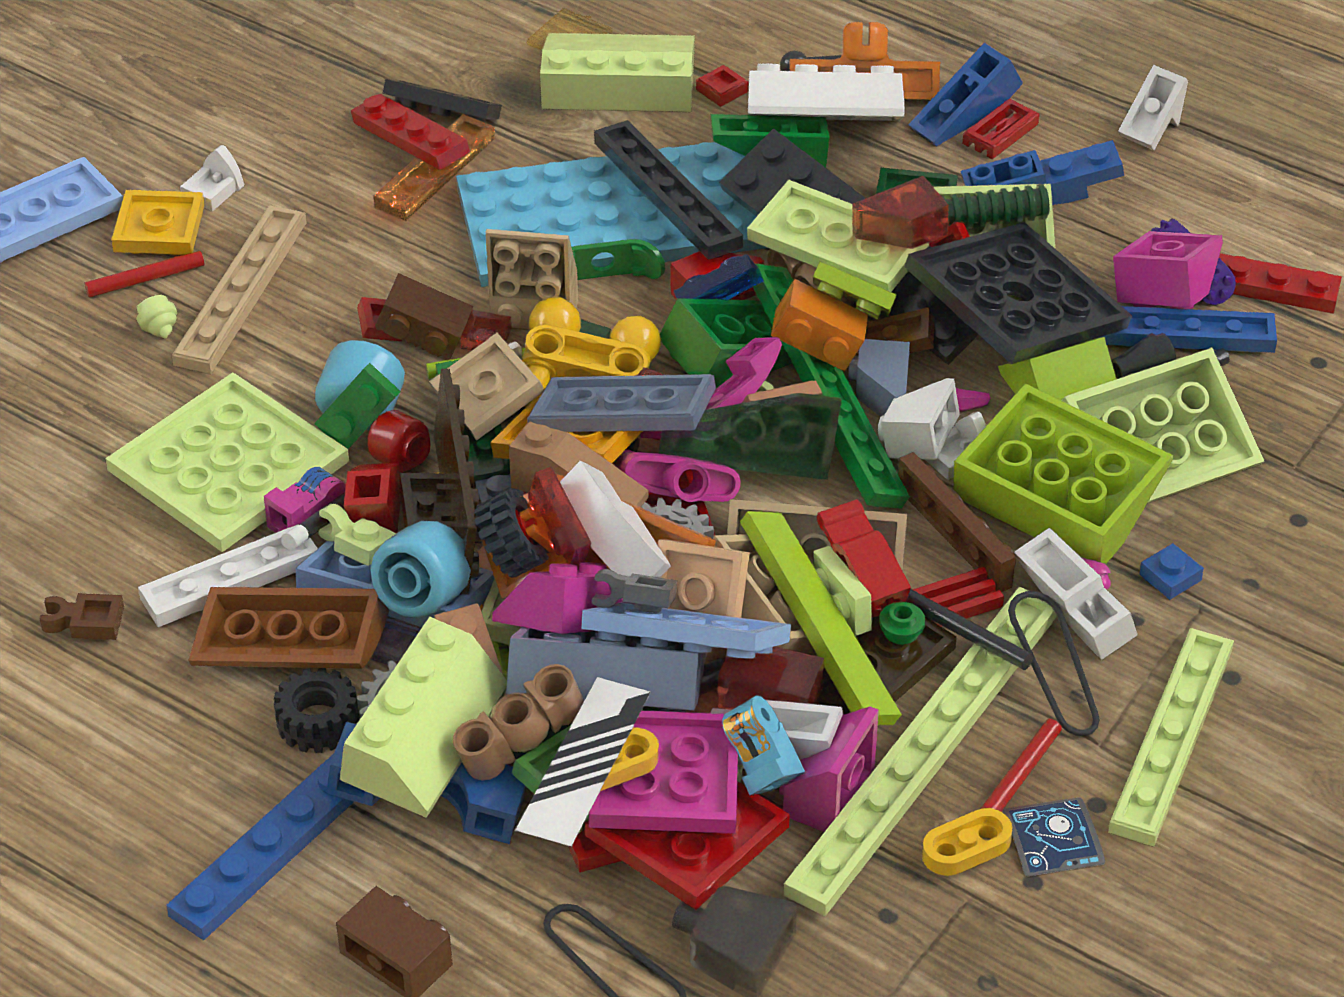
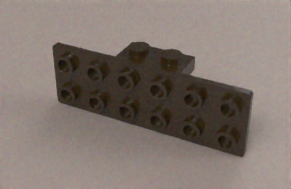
(446, 494)

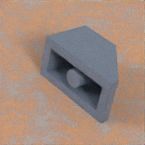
(880, 373)

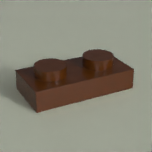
(910, 327)

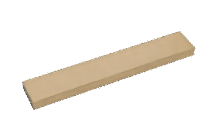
(239, 290)

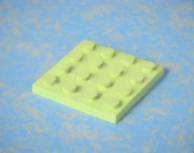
(222, 457)

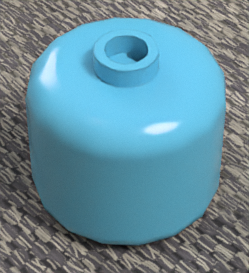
(347, 362)
(420, 569)

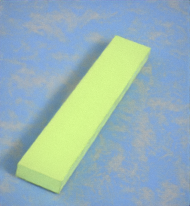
(1171, 737)

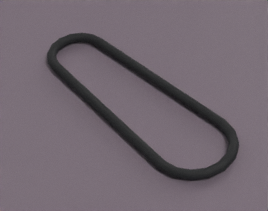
(1032, 594)
(611, 934)

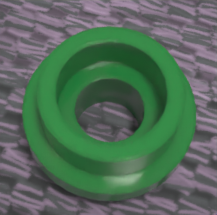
(902, 622)

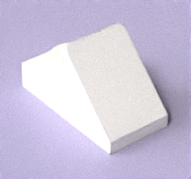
(1155, 107)

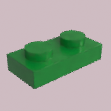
(357, 406)

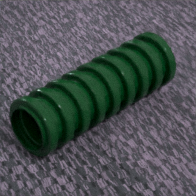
(999, 206)

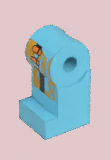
(761, 746)

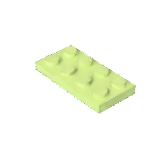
(819, 229)

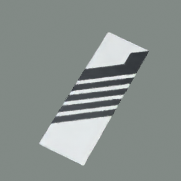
(583, 762)

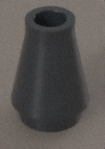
(1145, 354)

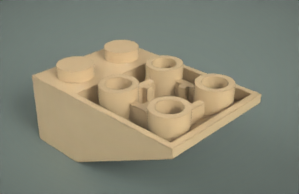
(528, 270)

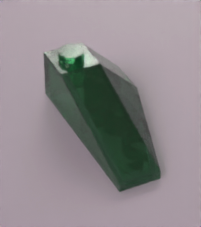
(767, 435)

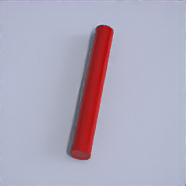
(144, 274)
(1023, 765)

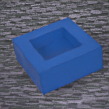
(1171, 571)

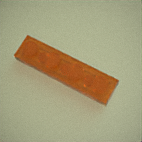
(421, 181)

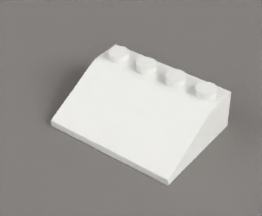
(827, 94)

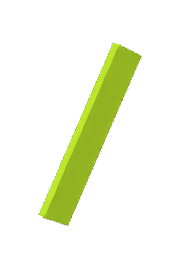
(818, 615)

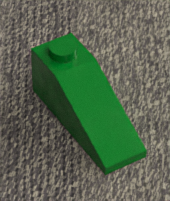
(744, 132)

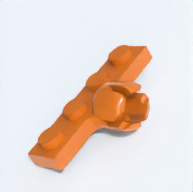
(919, 78)

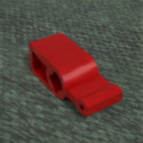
(865, 554)

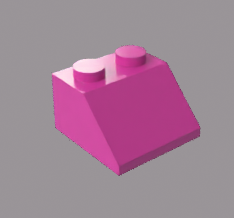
(1166, 269)
(553, 598)
(835, 773)

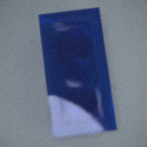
(725, 282)

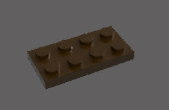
(896, 664)

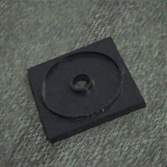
(1057, 303)

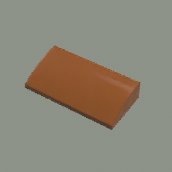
(289, 627)

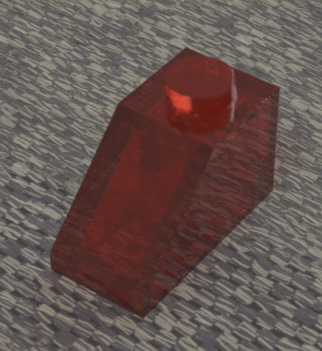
(902, 215)

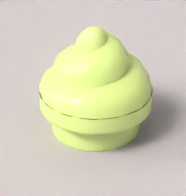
(157, 316)

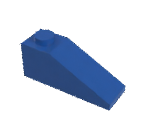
(968, 96)

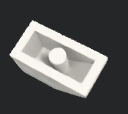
(920, 421)

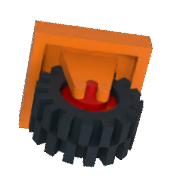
(514, 539)

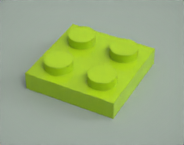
(840, 284)

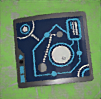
(1055, 836)

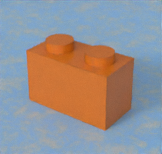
(819, 325)

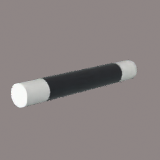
(308, 527)

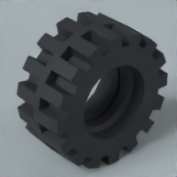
(312, 690)

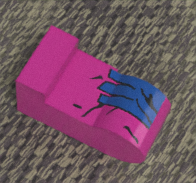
(301, 499)

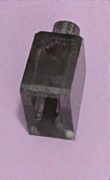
(738, 937)

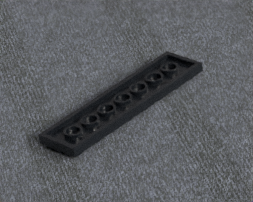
(775, 162)

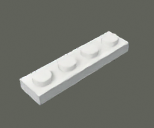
(245, 566)

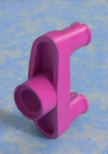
(661, 474)

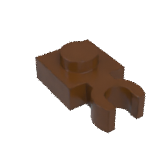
(88, 618)

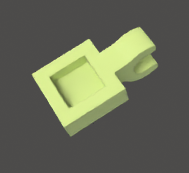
(351, 539)

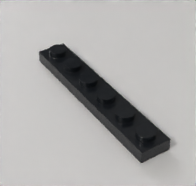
(668, 189)

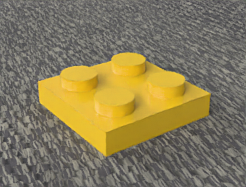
(158, 222)

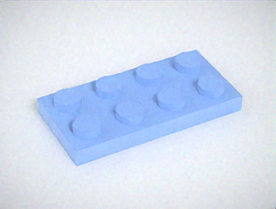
(54, 206)
(695, 629)

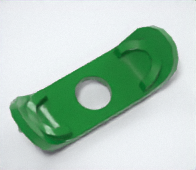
(630, 257)

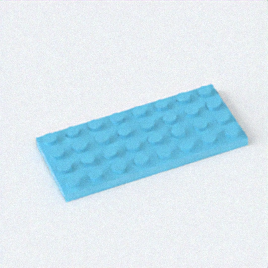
(594, 203)

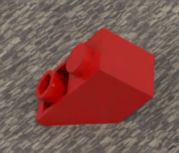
(374, 494)

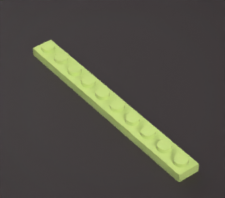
(911, 763)

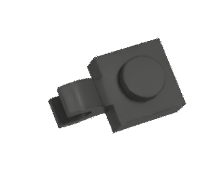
(647, 592)

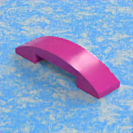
(749, 370)

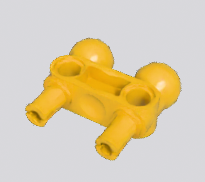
(559, 349)

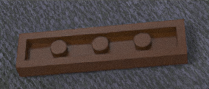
(956, 522)

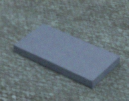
(624, 403)

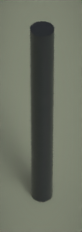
(971, 631)

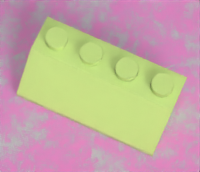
(407, 733)

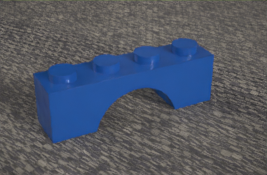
(485, 806)

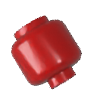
(399, 439)

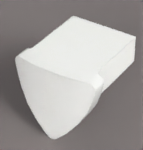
(216, 178)
(958, 440)

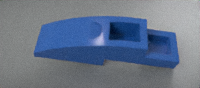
(1065, 172)

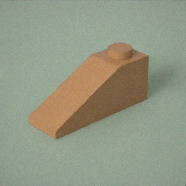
(544, 447)

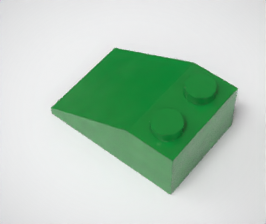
(710, 331)

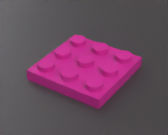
(687, 789)

